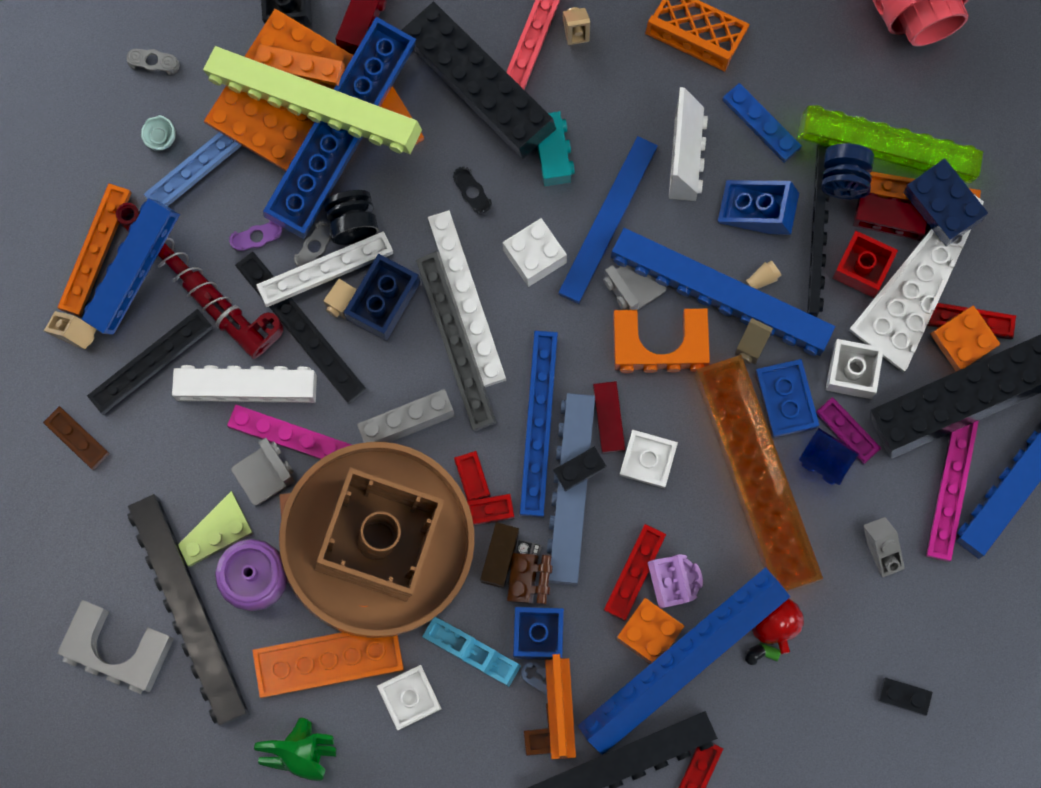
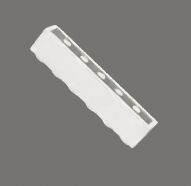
(244, 384)

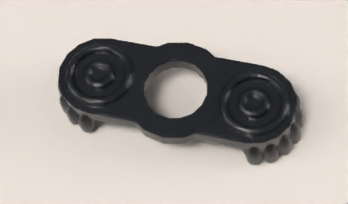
(464, 180)

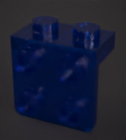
(828, 457)

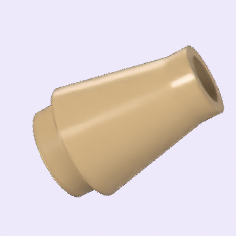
(764, 275)

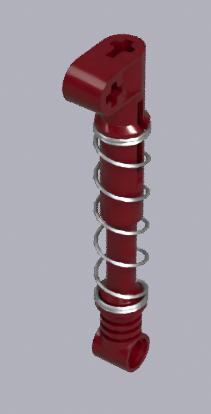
(205, 294)

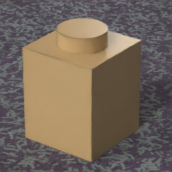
(339, 298)

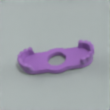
(242, 240)

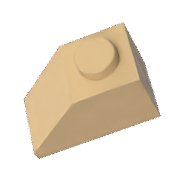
(576, 25)
(70, 329)

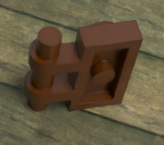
(523, 578)

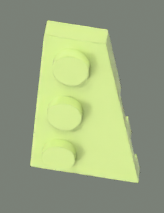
(216, 531)

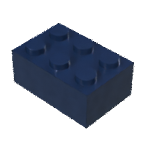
(945, 202)
(382, 297)

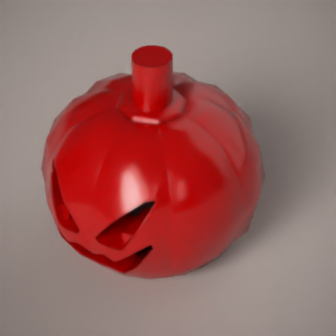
(781, 626)

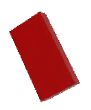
(472, 476)

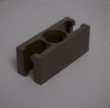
(499, 555)

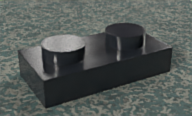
(579, 468)
(905, 696)

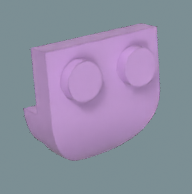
(675, 580)

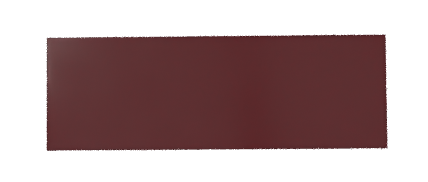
(609, 417)

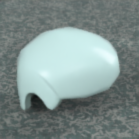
(158, 133)

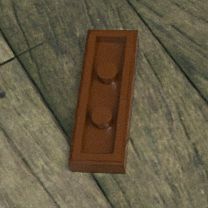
(76, 438)

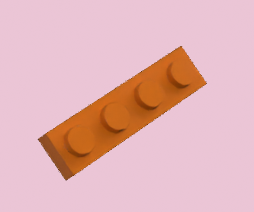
(301, 64)

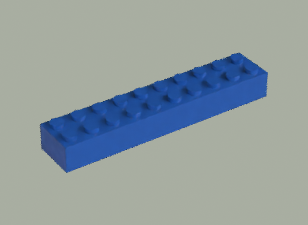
(327, 150)

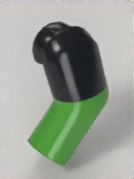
(759, 651)

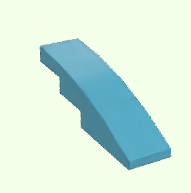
(471, 651)

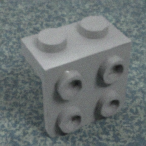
(630, 288)
(263, 473)

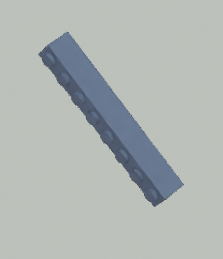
(570, 505)

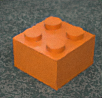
(965, 338)
(649, 631)

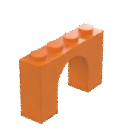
(632, 355)

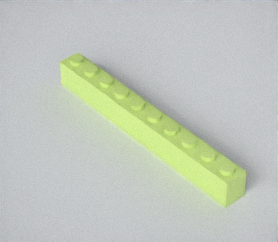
(313, 100)

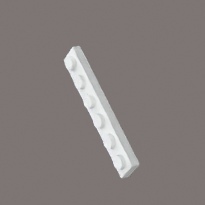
(324, 269)

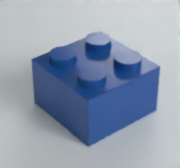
(538, 633)

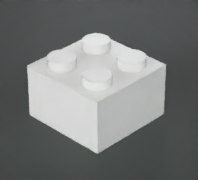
(534, 252)
(854, 369)

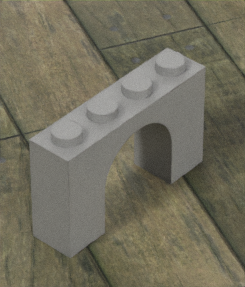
(81, 647)

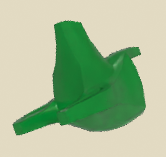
(298, 752)

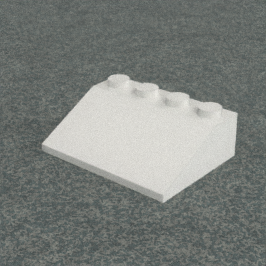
(687, 148)

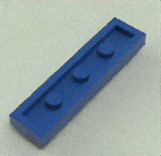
(761, 122)

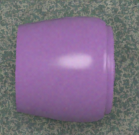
(251, 575)

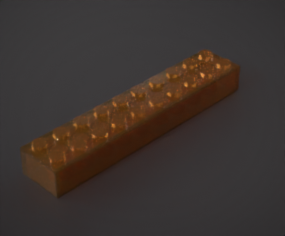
(757, 474)

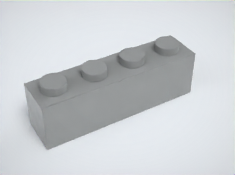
(407, 418)

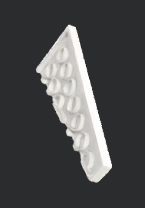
(908, 300)

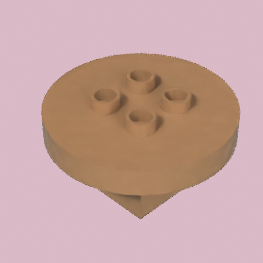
(376, 533)

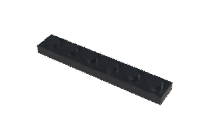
(150, 361)

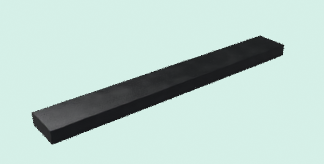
(305, 333)

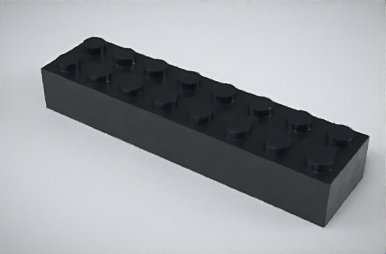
(479, 80)
(959, 398)

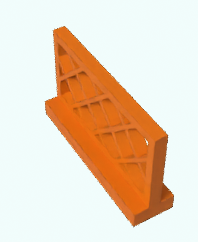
(690, 41)
(560, 708)

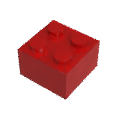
(865, 264)

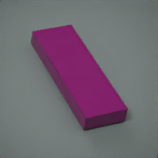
(847, 430)

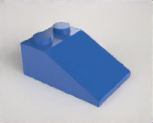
(759, 205)

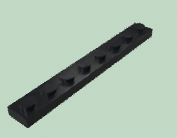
(818, 237)

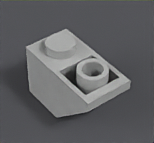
(884, 546)

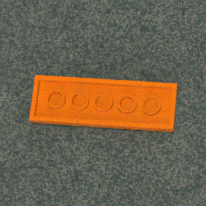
(324, 662)

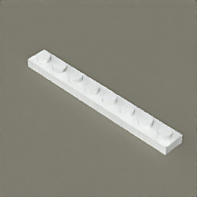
(466, 298)

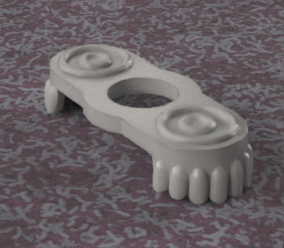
(166, 62)
(320, 234)

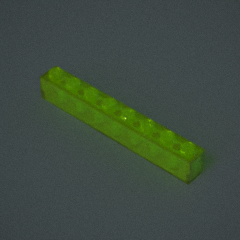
(888, 143)

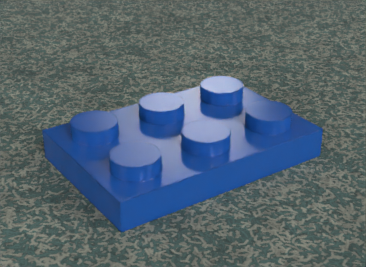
(787, 398)

